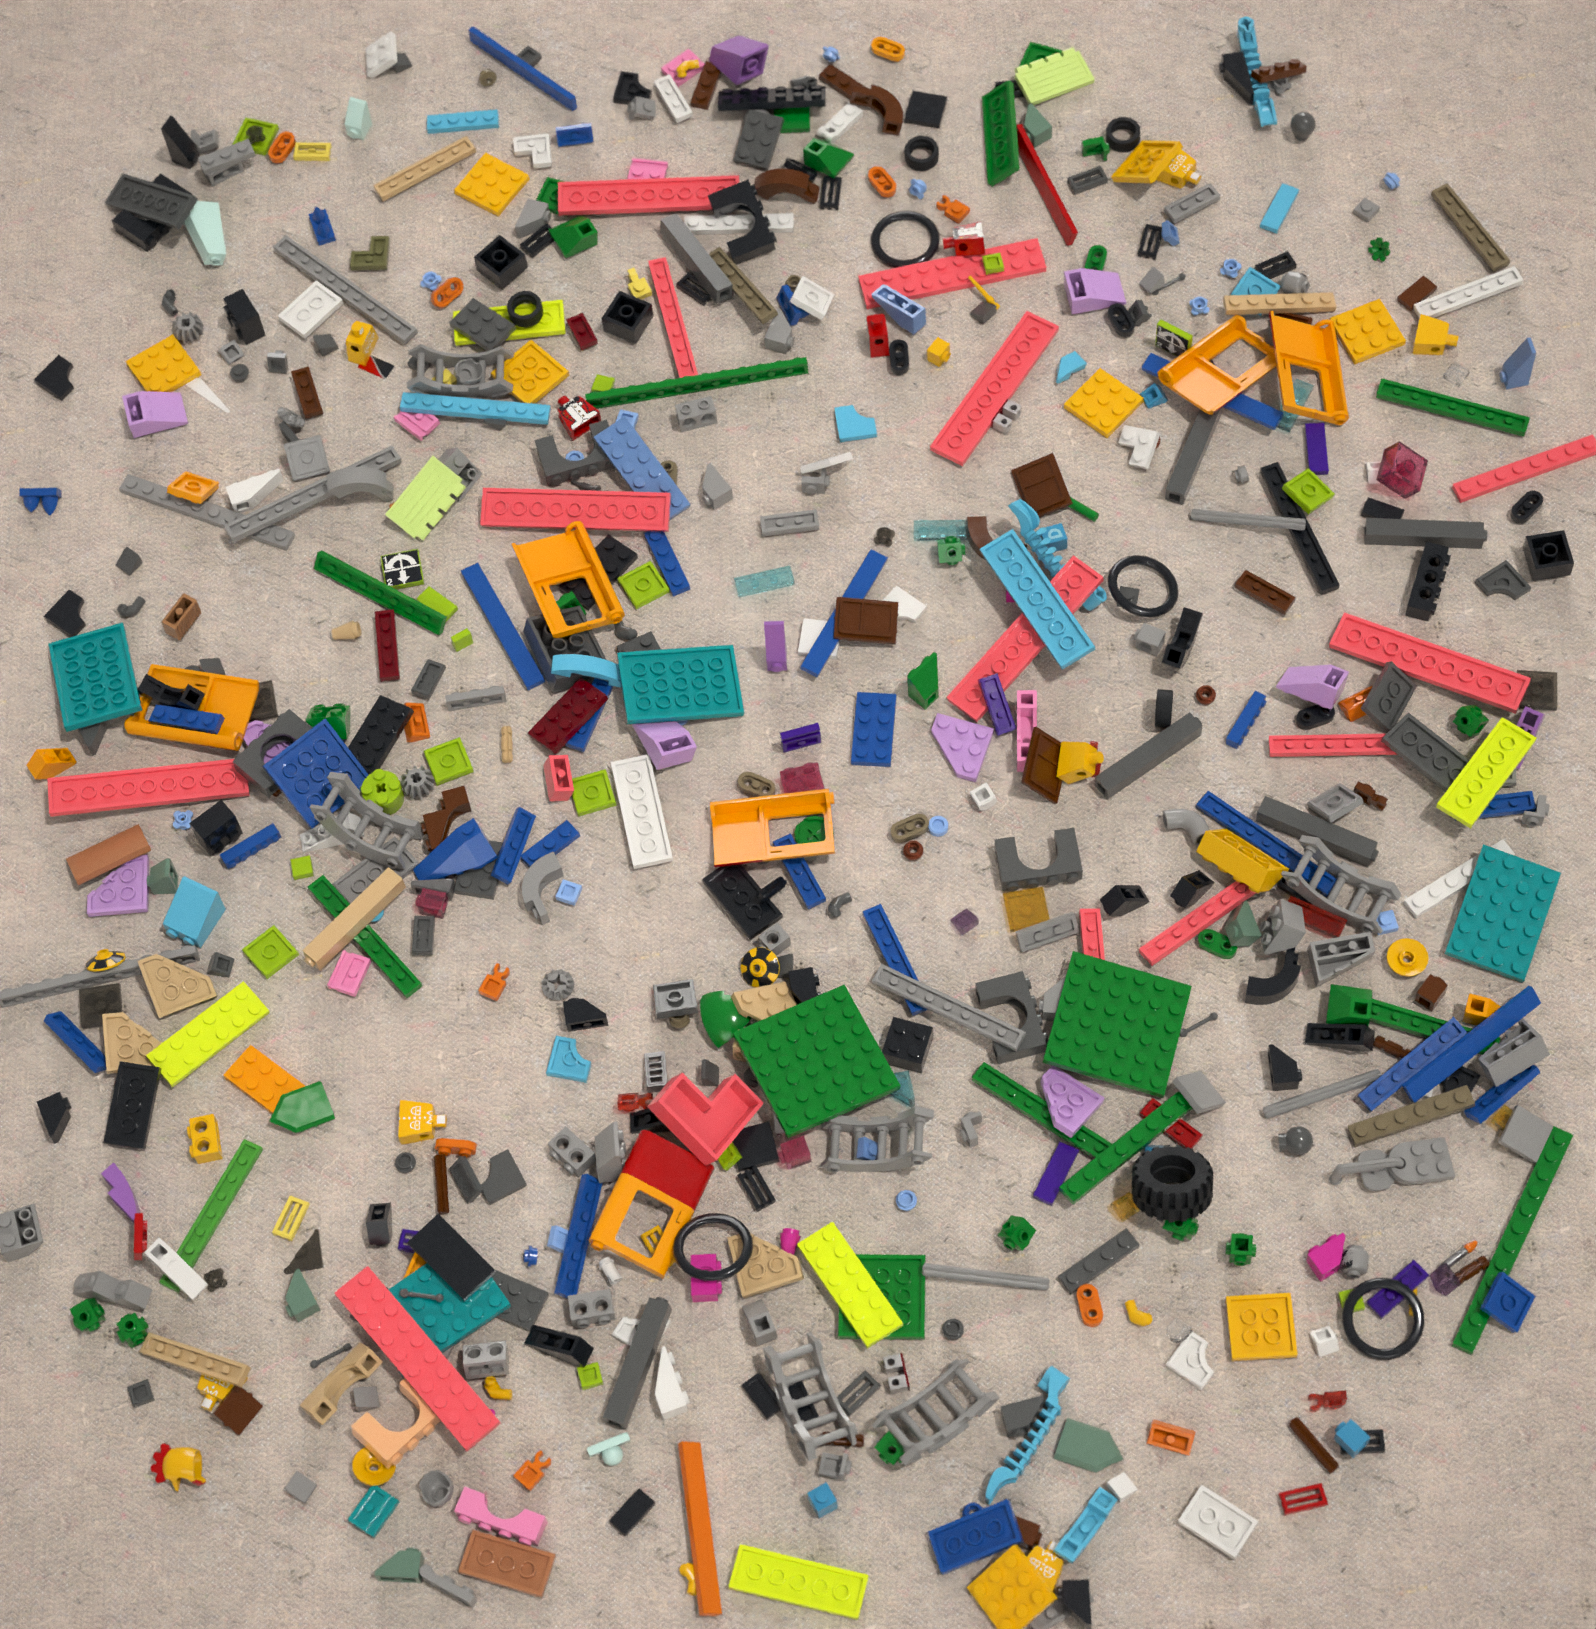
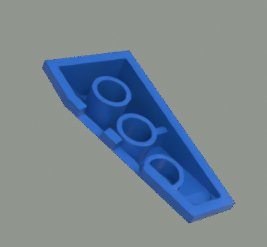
(460, 851)

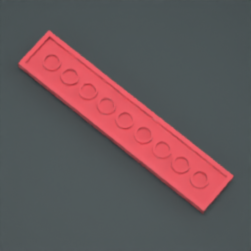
(639, 195)
(952, 272)
(993, 387)
(561, 507)
(1020, 641)
(1430, 662)
(145, 787)
(417, 1358)

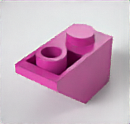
(1326, 1258)

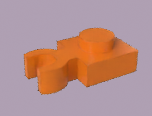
(954, 210)
(494, 985)
(531, 1473)

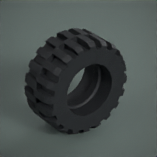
(1169, 1200)

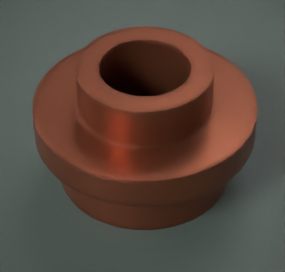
(1205, 689)
(910, 846)

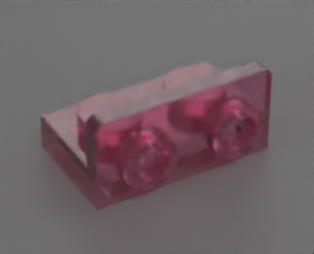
(801, 778)

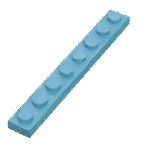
(475, 408)

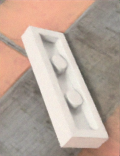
(673, 98)

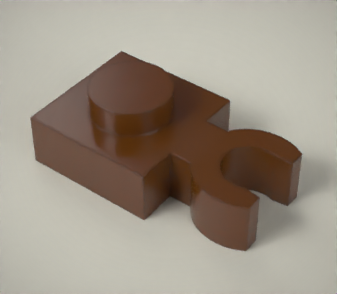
(1369, 796)

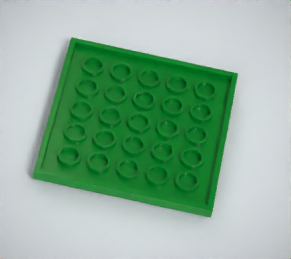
(1117, 1024)
(816, 1061)

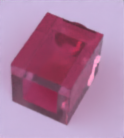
(432, 903)
(795, 1153)

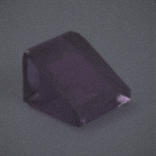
(965, 921)
(1444, 1279)

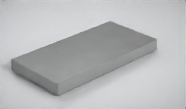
(367, 871)

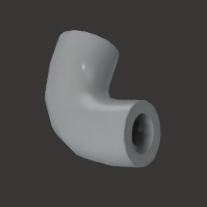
(1187, 820)

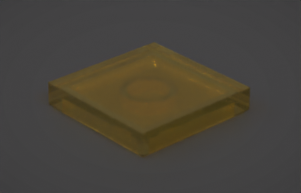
(1025, 908)

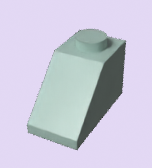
(357, 118)

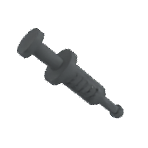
(585, 486)

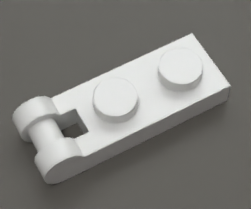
(840, 123)

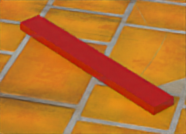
(1045, 187)

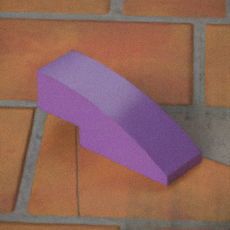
(121, 1191)

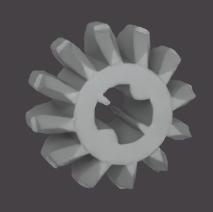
(187, 327)
(411, 783)

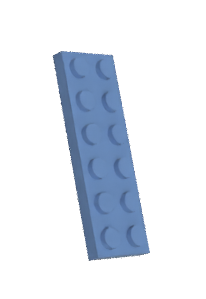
(638, 464)

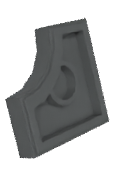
(1503, 580)
(503, 1179)

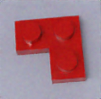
(140, 1236)

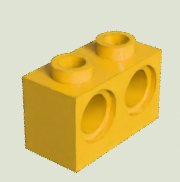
(209, 1137)

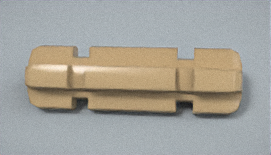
(506, 744)

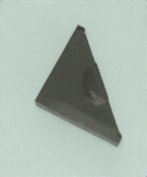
(308, 1257)

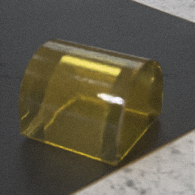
(1125, 1206)

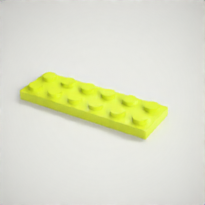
(550, 324)
(1486, 772)
(207, 1034)
(850, 1285)
(798, 1581)

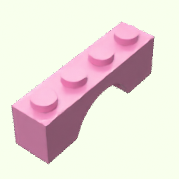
(1025, 723)
(526, 1526)

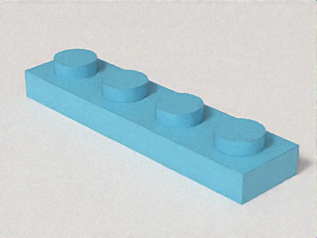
(462, 121)

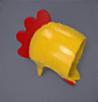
(177, 1464)

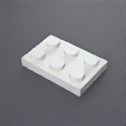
(310, 309)
(1218, 1522)

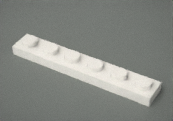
(737, 223)
(1469, 293)
(1446, 885)

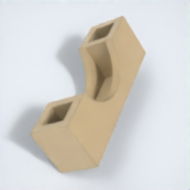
(324, 1398)

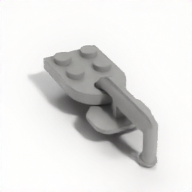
(1422, 1163)

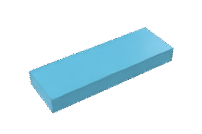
(1279, 208)

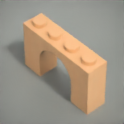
(391, 1445)

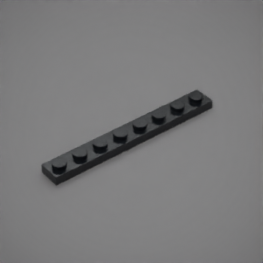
(1304, 539)

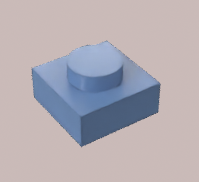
(1170, 233)
(867, 1149)

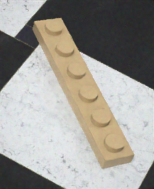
(424, 168)
(1279, 303)
(195, 1359)

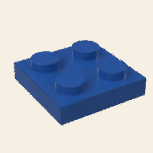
(1508, 1302)

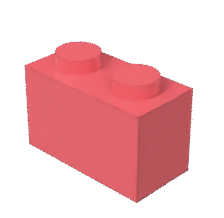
(558, 778)

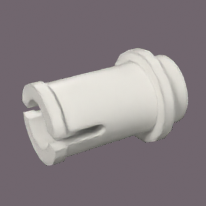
(610, 1270)

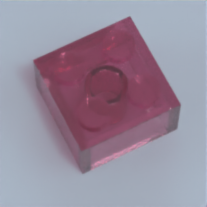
(1402, 470)

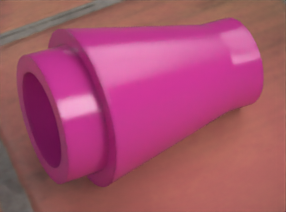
(789, 1240)

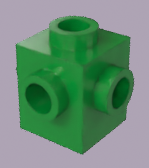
(947, 544)
(1470, 720)
(1182, 1229)
(1016, 1233)
(1240, 1249)
(88, 1315)
(132, 1329)
(886, 1453)

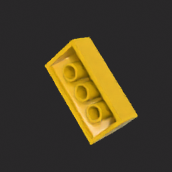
(1240, 860)

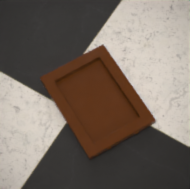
(1042, 485)
(866, 620)
(1042, 766)

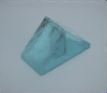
(905, 1092)

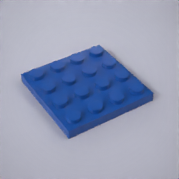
(305, 765)

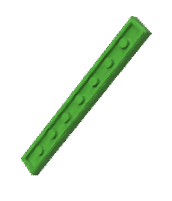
(216, 1206)

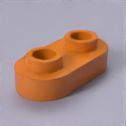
(279, 150)
(883, 183)
(446, 293)
(455, 1146)
(1089, 1304)

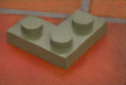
(375, 258)

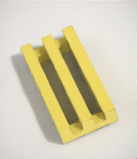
(312, 154)
(284, 1234)

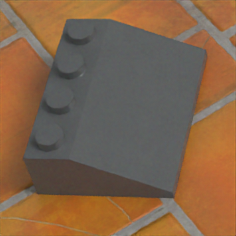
(546, 646)

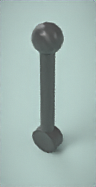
(1181, 277)
(1213, 1016)
(404, 1293)
(314, 1363)

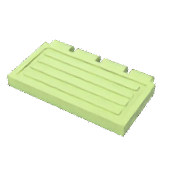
(1054, 77)
(424, 498)

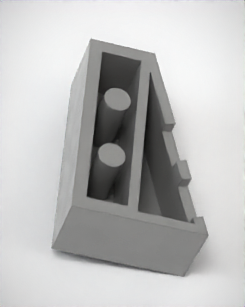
(1337, 955)
(1513, 1054)

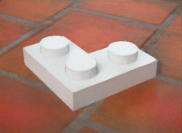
(537, 146)
(1143, 442)

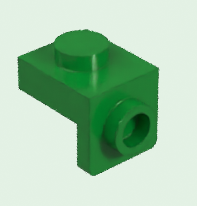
(1095, 146)
(568, 601)

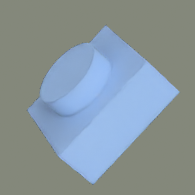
(632, 417)
(568, 892)
(1387, 922)
(557, 1238)

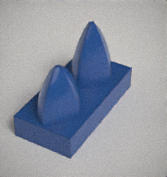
(574, 134)
(322, 226)
(790, 311)
(48, 495)

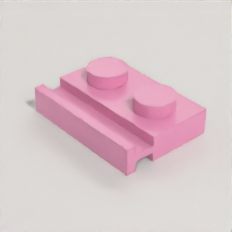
(670, 68)
(647, 169)
(417, 423)
(349, 973)

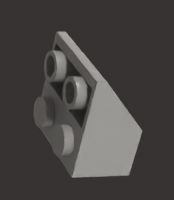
(461, 466)
(1282, 927)
(610, 1153)
(19, 1232)

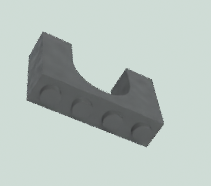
(561, 470)
(249, 762)
(1016, 875)
(1014, 990)

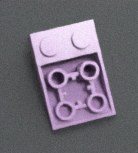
(1092, 289)
(154, 411)
(1315, 683)
(666, 743)

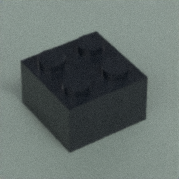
(500, 262)
(243, 317)
(627, 317)
(1548, 555)
(216, 828)
(907, 1044)

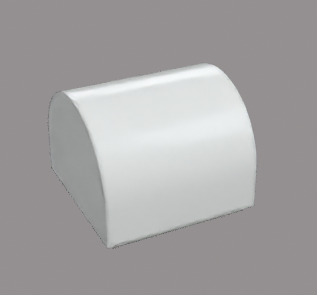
(983, 797)

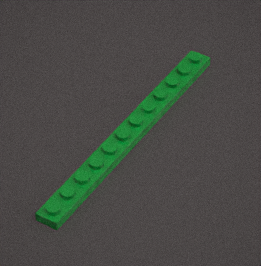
(697, 383)
(1514, 1235)

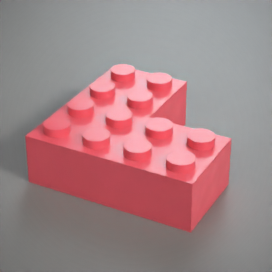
(702, 1122)

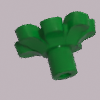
(1379, 248)

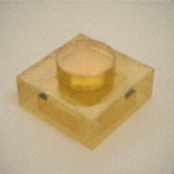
(1501, 1118)

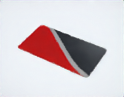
(377, 367)

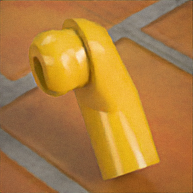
(686, 65)
(1136, 1316)
(495, 1391)
(688, 1571)

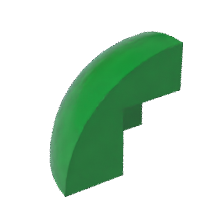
(720, 1017)

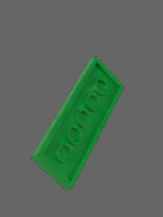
(1000, 133)

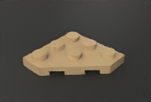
(174, 985)
(763, 1000)
(125, 1041)
(767, 1267)

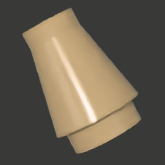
(347, 631)

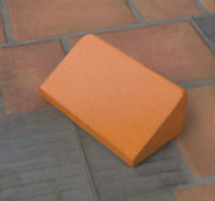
(1352, 705)
(417, 726)
(1171, 1437)

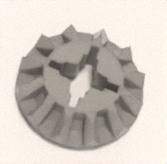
(290, 417)
(562, 991)

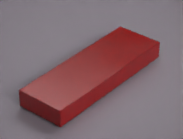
(1179, 1132)

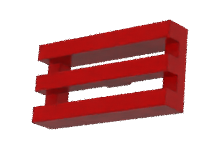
(1288, 1511)

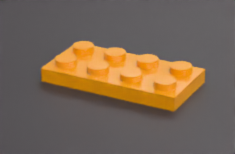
(261, 1078)

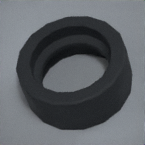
(921, 142)
(1123, 145)
(527, 320)
(1163, 708)

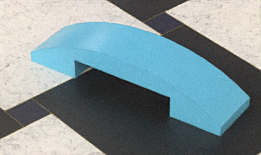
(587, 666)
(1086, 1525)

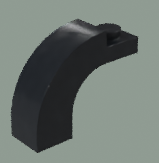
(1182, 643)
(168, 696)
(1270, 990)

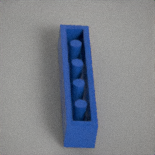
(1246, 719)
(250, 846)

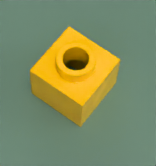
(938, 352)

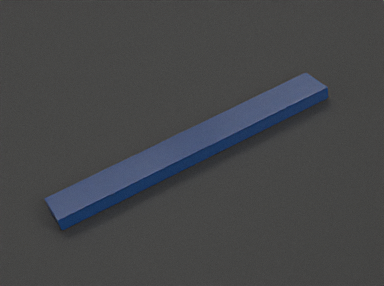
(522, 68)
(1241, 404)
(858, 589)
(502, 626)
(1260, 838)
(1471, 1044)

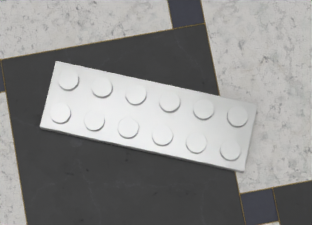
(641, 811)

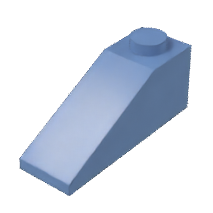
(902, 309)
(1518, 367)

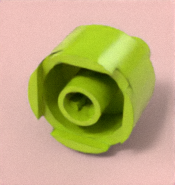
(384, 790)

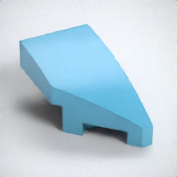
(1069, 364)

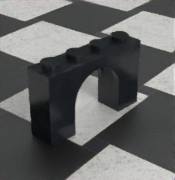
(742, 197)
(144, 232)

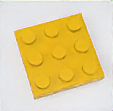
(1147, 161)
(491, 184)
(1367, 331)
(163, 366)
(532, 373)
(1103, 402)
(1261, 1326)
(1012, 1591)

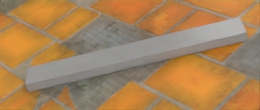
(949, 1007)

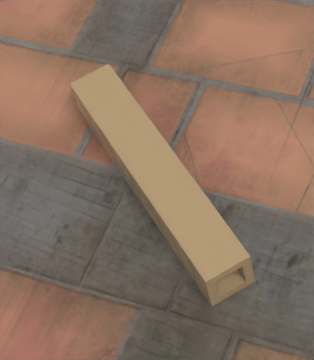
(353, 919)

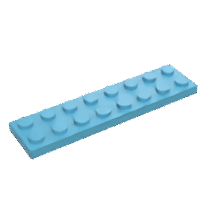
(1037, 599)

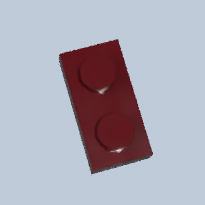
(582, 331)

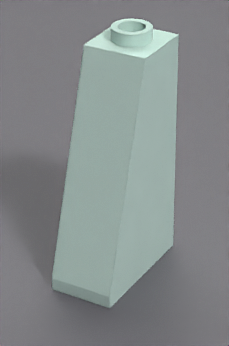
(206, 232)

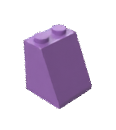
(739, 58)

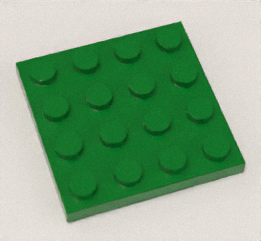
(903, 1287)

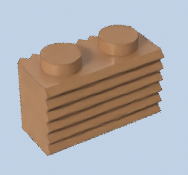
(181, 616)

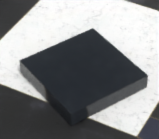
(925, 109)
(756, 1146)

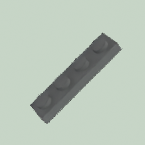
(1098, 1261)

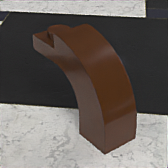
(884, 103)
(786, 181)
(978, 533)

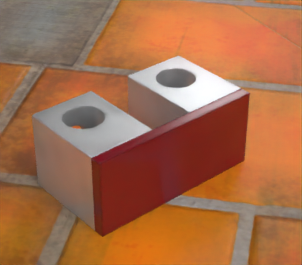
(1003, 419)
(899, 1365)

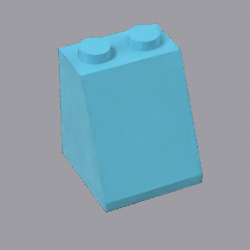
(193, 913)

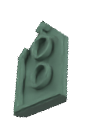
(1087, 1447)

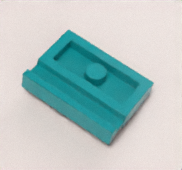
(373, 1511)

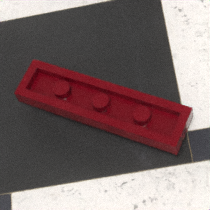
(387, 645)

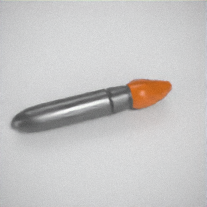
(1468, 1248)

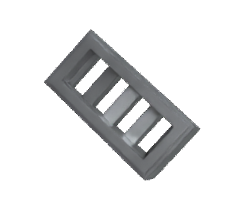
(441, 885)
(655, 1086)

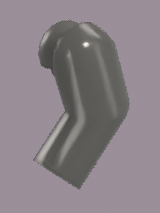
(805, 81)
(168, 302)
(133, 609)
(625, 632)
(837, 902)

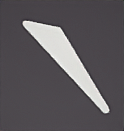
(202, 389)

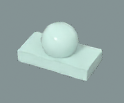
(610, 1449)

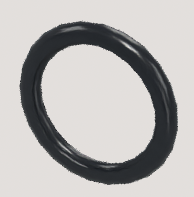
(904, 215)
(1130, 607)
(678, 1251)
(1358, 1343)

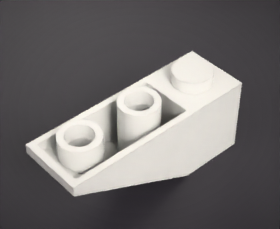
(250, 492)
(320, 838)
(175, 1268)
(668, 1392)

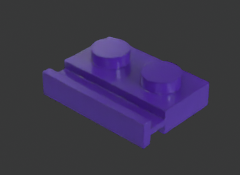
(800, 737)

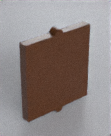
(237, 1409)

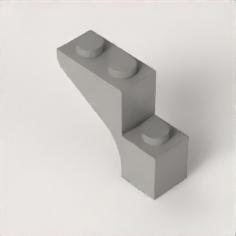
(107, 1288)

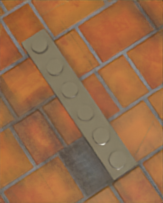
(1470, 227)
(744, 287)
(1411, 1115)

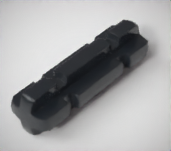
(771, 889)

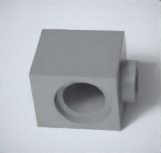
(1149, 639)
(777, 933)

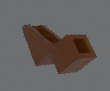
(438, 823)

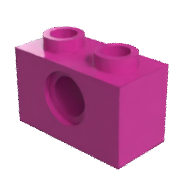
(705, 1290)

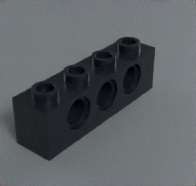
(1432, 555)

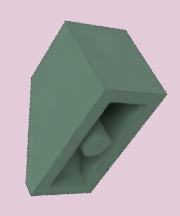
(1036, 126)
(163, 878)
(1242, 926)
(300, 1298)
(402, 1567)

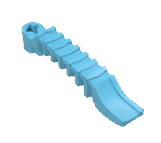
(1248, 44)
(1028, 522)
(1053, 1384)

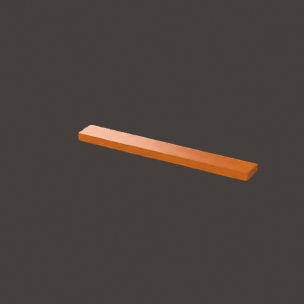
(700, 1529)

